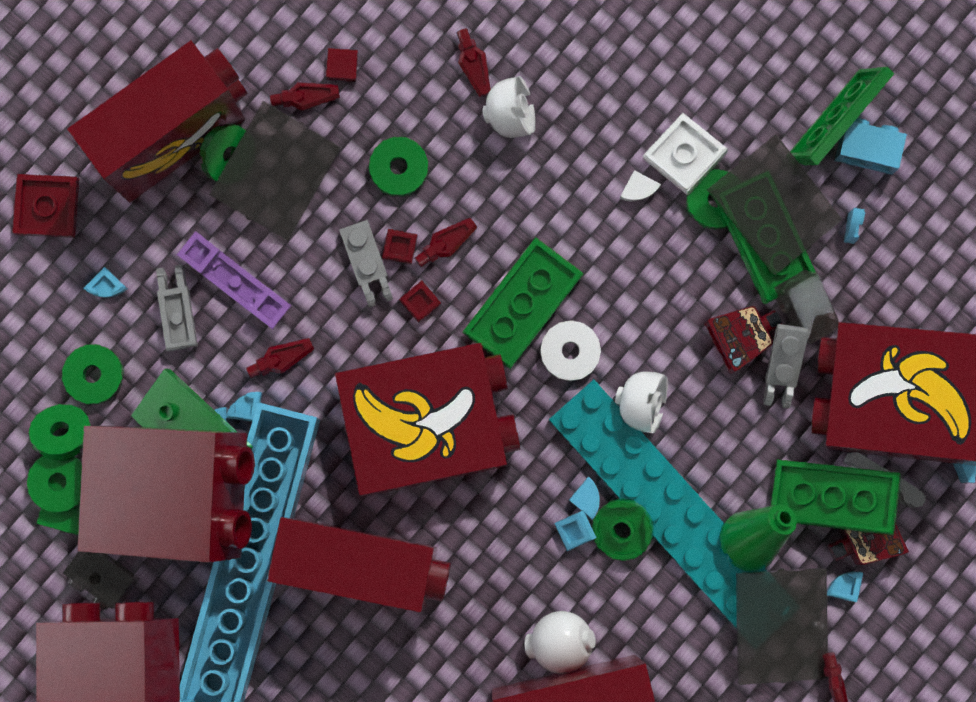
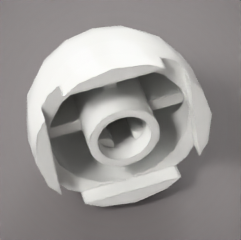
(509, 109)
(642, 400)

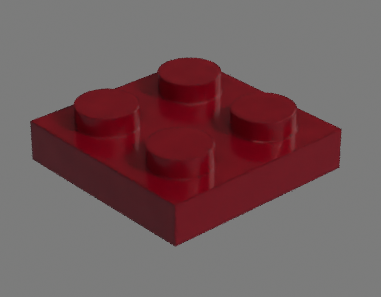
(46, 205)

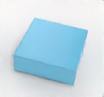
(575, 530)

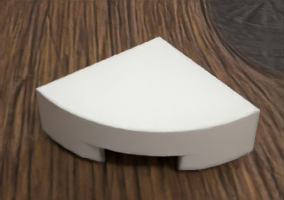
(639, 187)

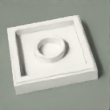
(685, 154)

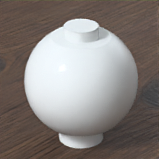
(560, 642)

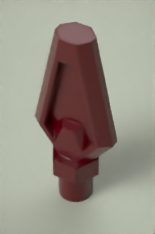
(473, 63)
(305, 95)
(446, 242)
(281, 358)
(836, 682)

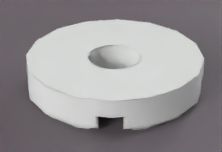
(574, 333)

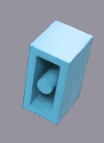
(871, 147)

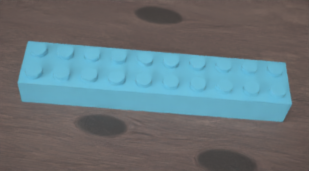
(238, 589)

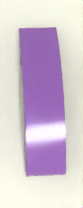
(234, 280)

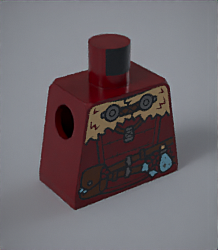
(742, 335)
(867, 547)

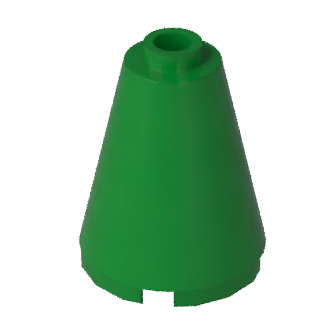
(757, 536)

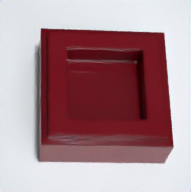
(342, 64)
(400, 246)
(420, 301)

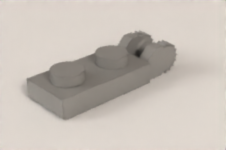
(365, 259)
(176, 311)
(785, 362)
(908, 494)

